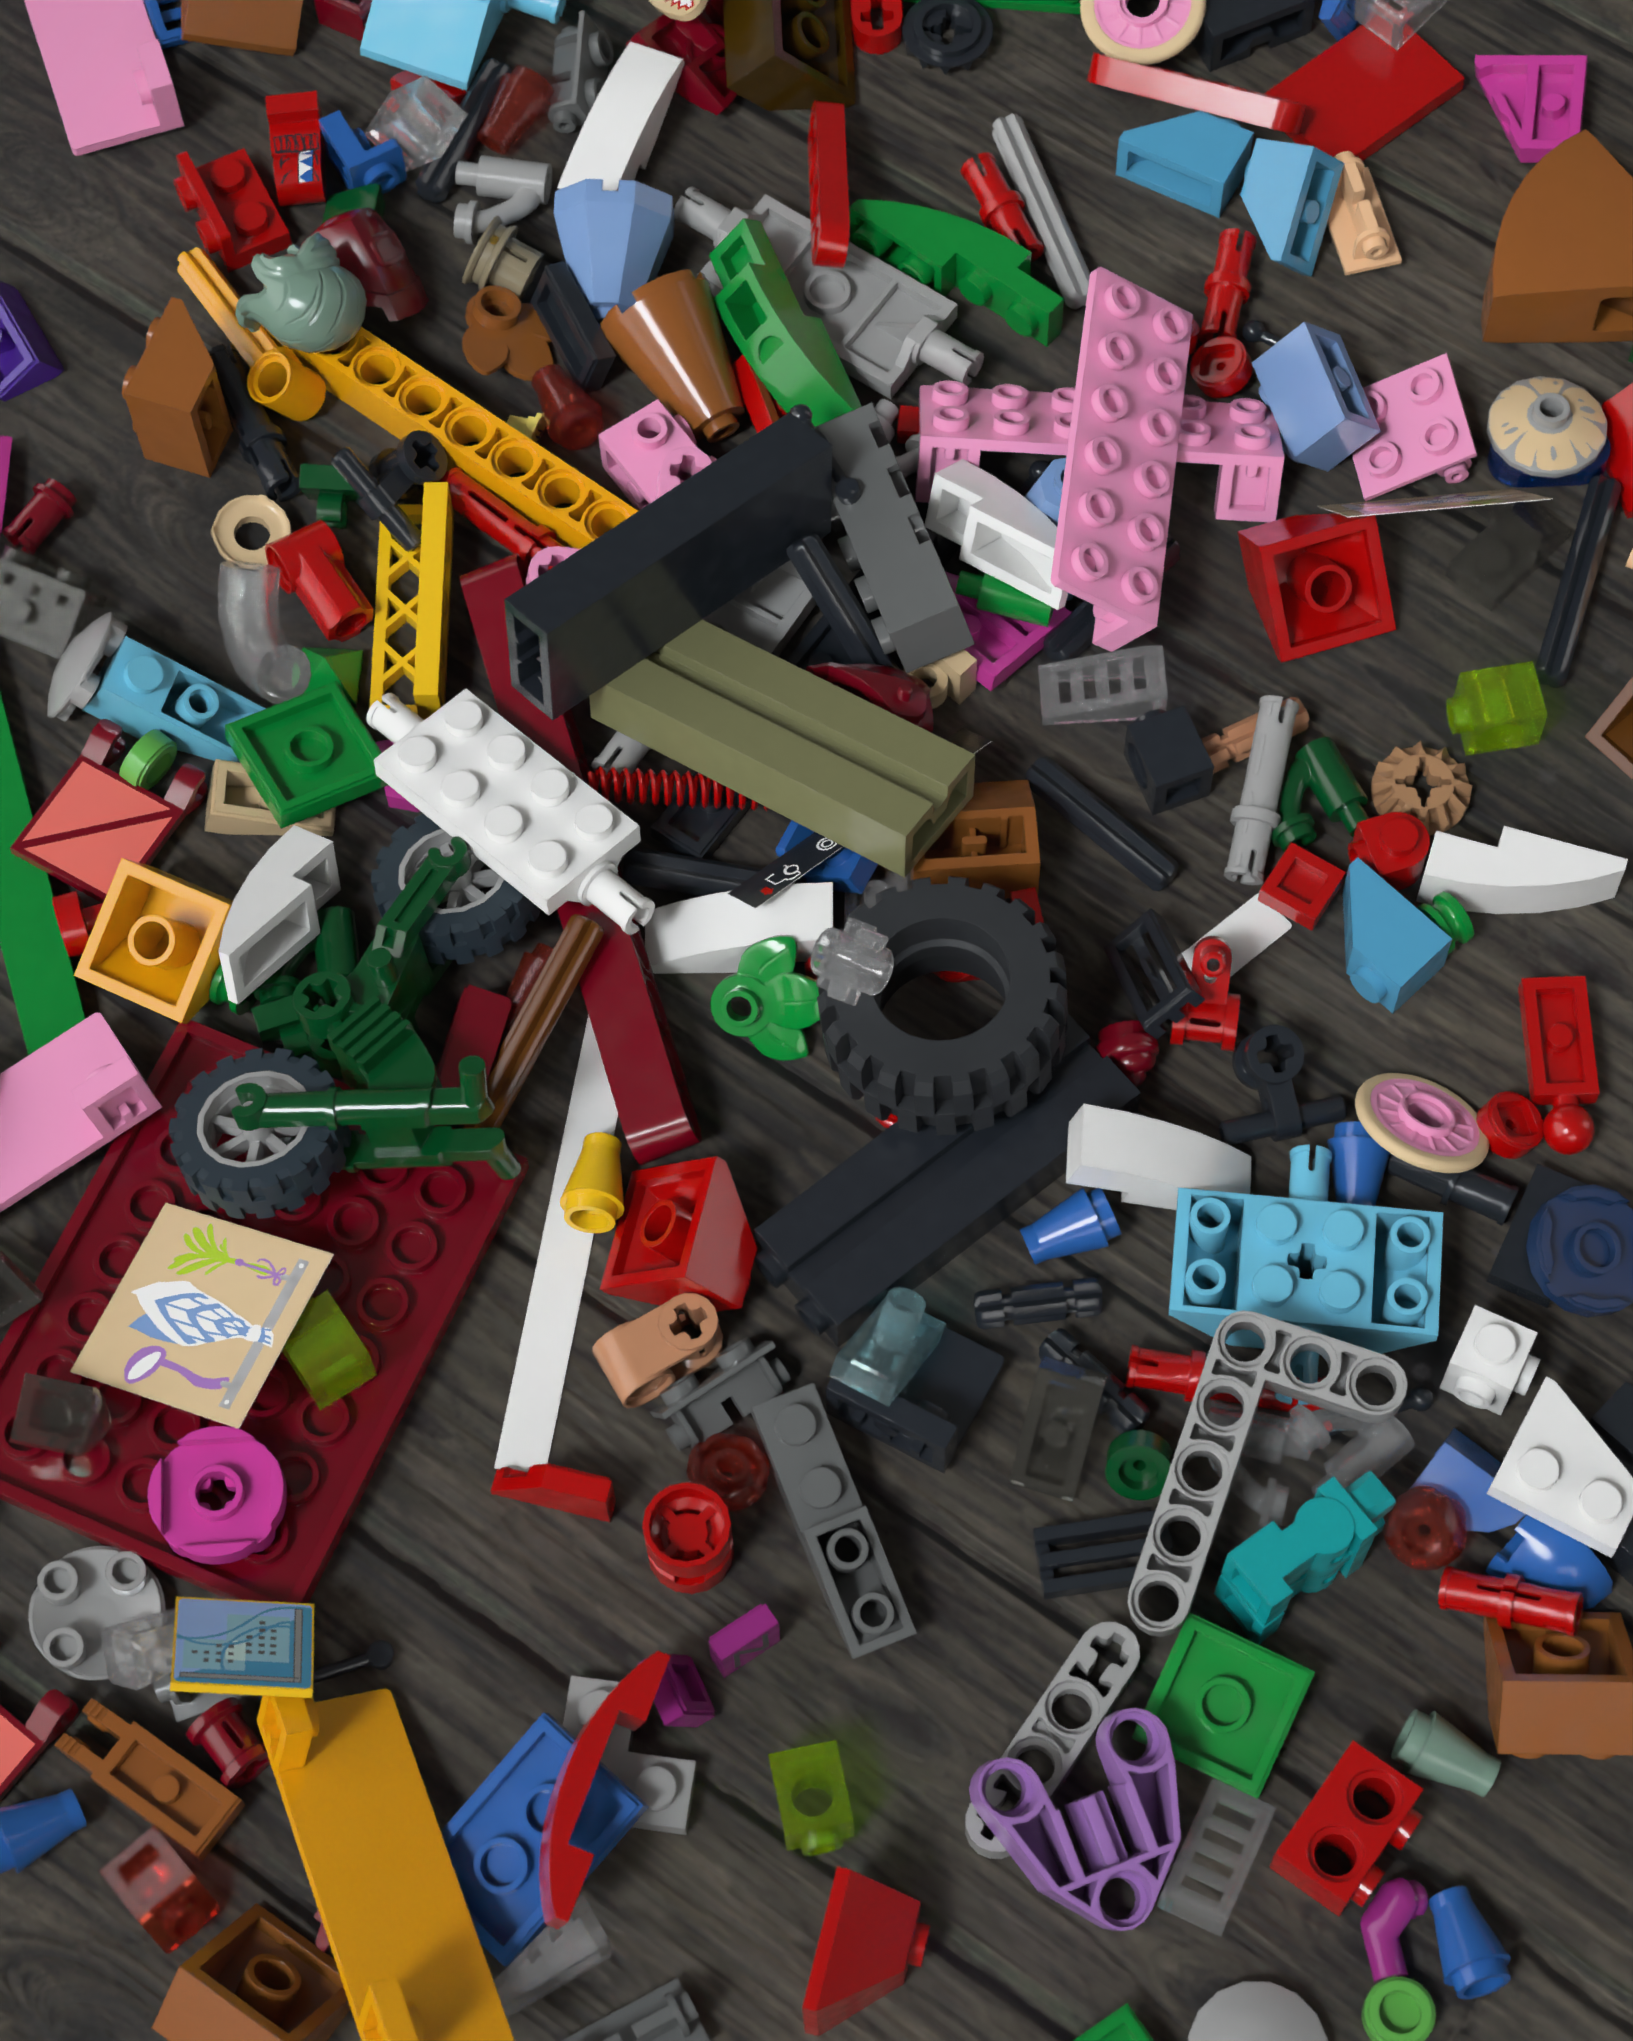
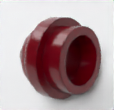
(1129, 1049)

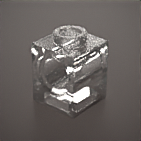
(419, 119)

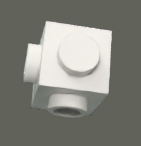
(1491, 1361)

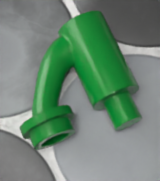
(1002, 598)

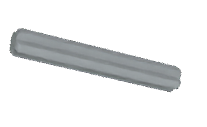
(1042, 209)

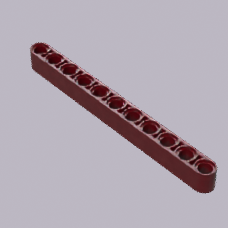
(619, 978)

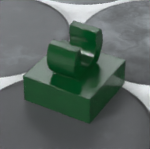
(330, 490)
(279, 1021)

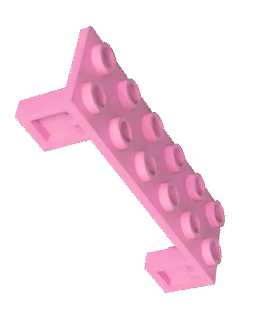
(104, 71)
(1236, 435)
(1122, 456)
(66, 1105)

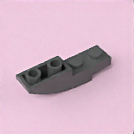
(832, 1521)

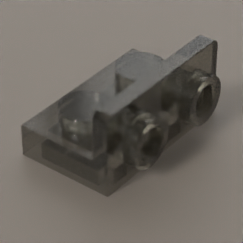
(42, 607)

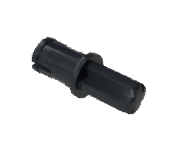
(1465, 1188)

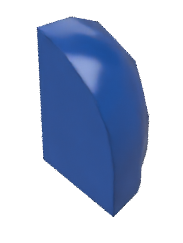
(1466, 1474)
(1552, 1561)

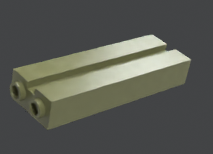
(792, 744)

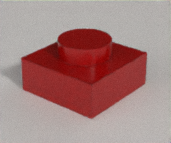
(1301, 886)

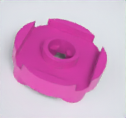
(244, 1523)

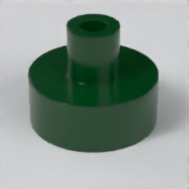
(1138, 1464)

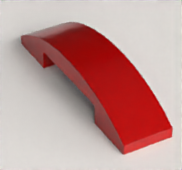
(561, 1864)

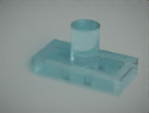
(889, 1346)

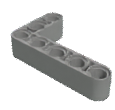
(1226, 1443)

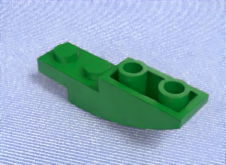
(959, 253)
(765, 320)

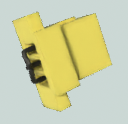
(530, 427)

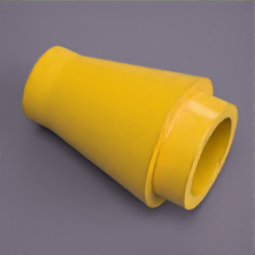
(595, 1189)

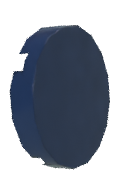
(1584, 1250)

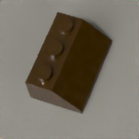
(789, 52)

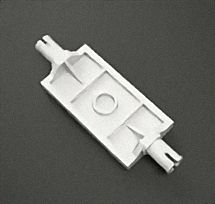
(511, 805)

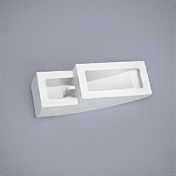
(624, 118)
(995, 529)
(1519, 874)
(277, 910)
(716, 928)
(1149, 1158)

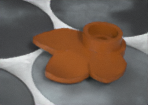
(504, 334)

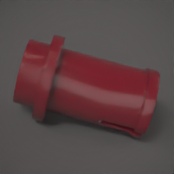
(40, 515)

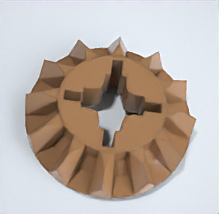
(1445, 803)

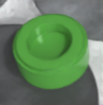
(149, 759)
(1398, 2011)

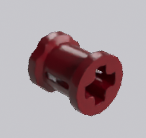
(230, 1743)

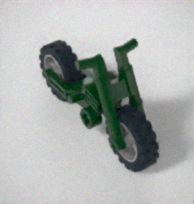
(372, 1047)

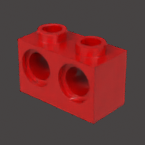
(1335, 1822)

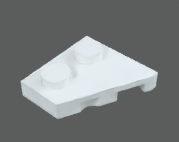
(1566, 1474)

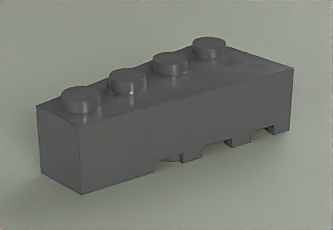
(892, 547)

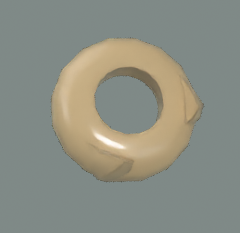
(244, 510)

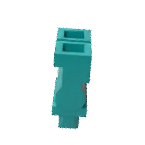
(1325, 1537)

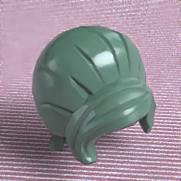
(305, 298)

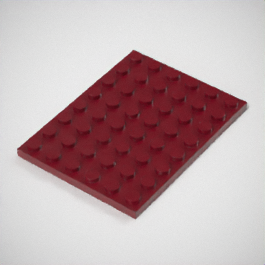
(397, 1273)

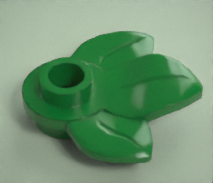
(778, 999)

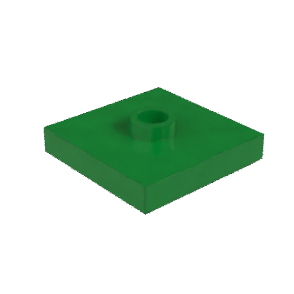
(306, 754)
(1226, 1704)

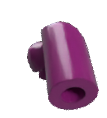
(1385, 1920)

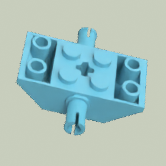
(442, 36)
(1368, 1265)

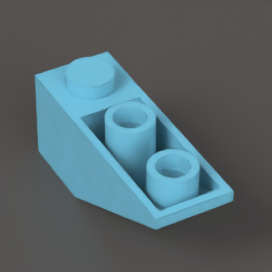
(153, 692)

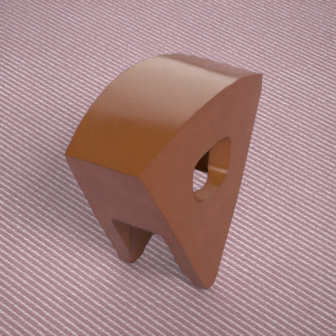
(1564, 252)

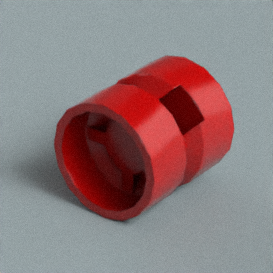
(688, 1537)

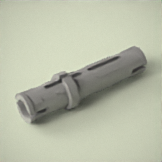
(1256, 813)

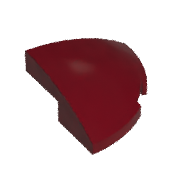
(703, 50)

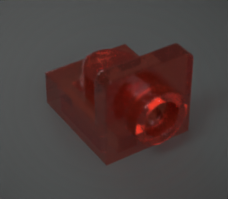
(160, 1890)

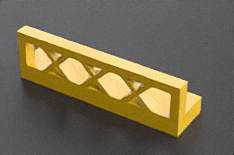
(430, 604)

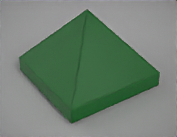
(336, 665)

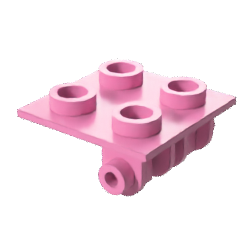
(1419, 427)

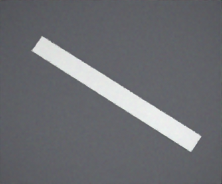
(556, 1282)

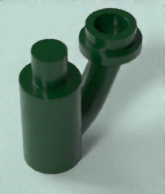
(1333, 784)
(334, 949)

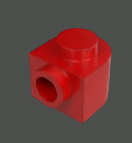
(1392, 847)

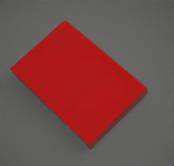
(1367, 92)

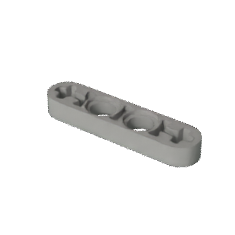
(1044, 1734)

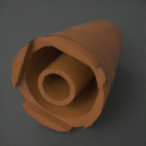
(680, 352)

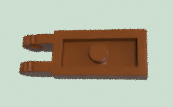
(156, 1782)

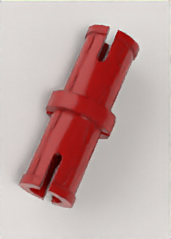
(1000, 205)
(1228, 285)
(1511, 1600)

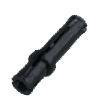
(260, 439)

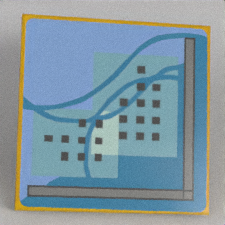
(243, 1647)

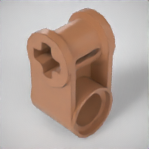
(653, 1351)

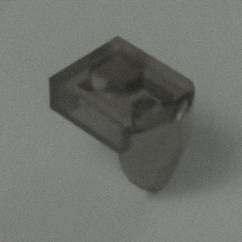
(59, 1416)

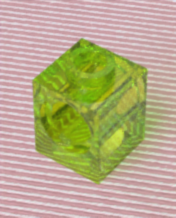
(1497, 708)
(327, 1352)
(807, 1768)

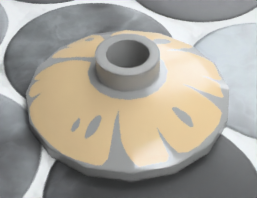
(1543, 443)

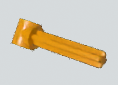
(275, 372)

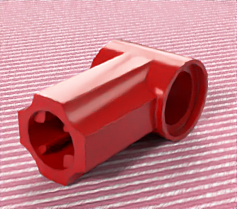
(317, 573)

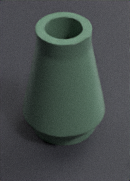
(1443, 1754)

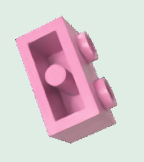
(637, 446)

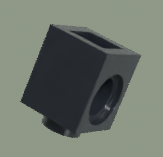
(1168, 759)

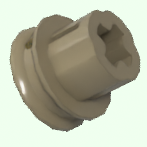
(502, 260)

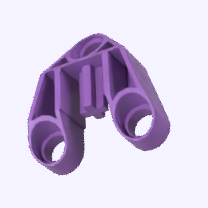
(1145, 1803)

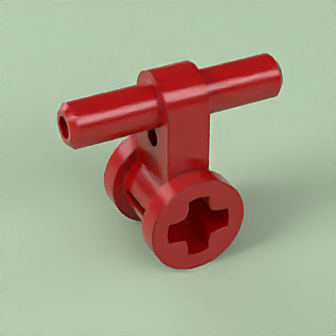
(1218, 1015)

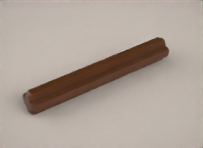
(539, 1015)

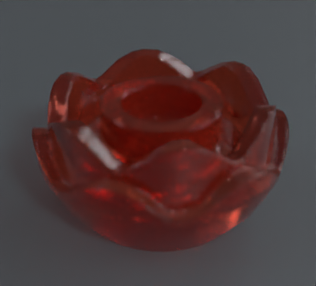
(732, 1455)
(1439, 1512)

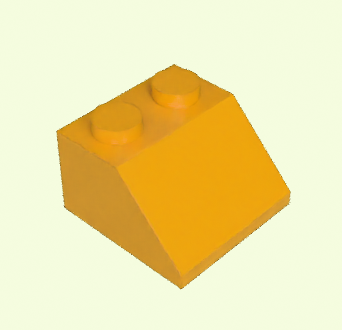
(156, 941)

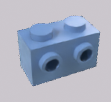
(1315, 397)

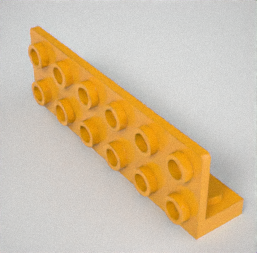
(380, 1870)

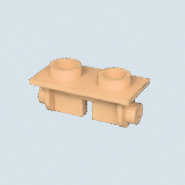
(1359, 221)

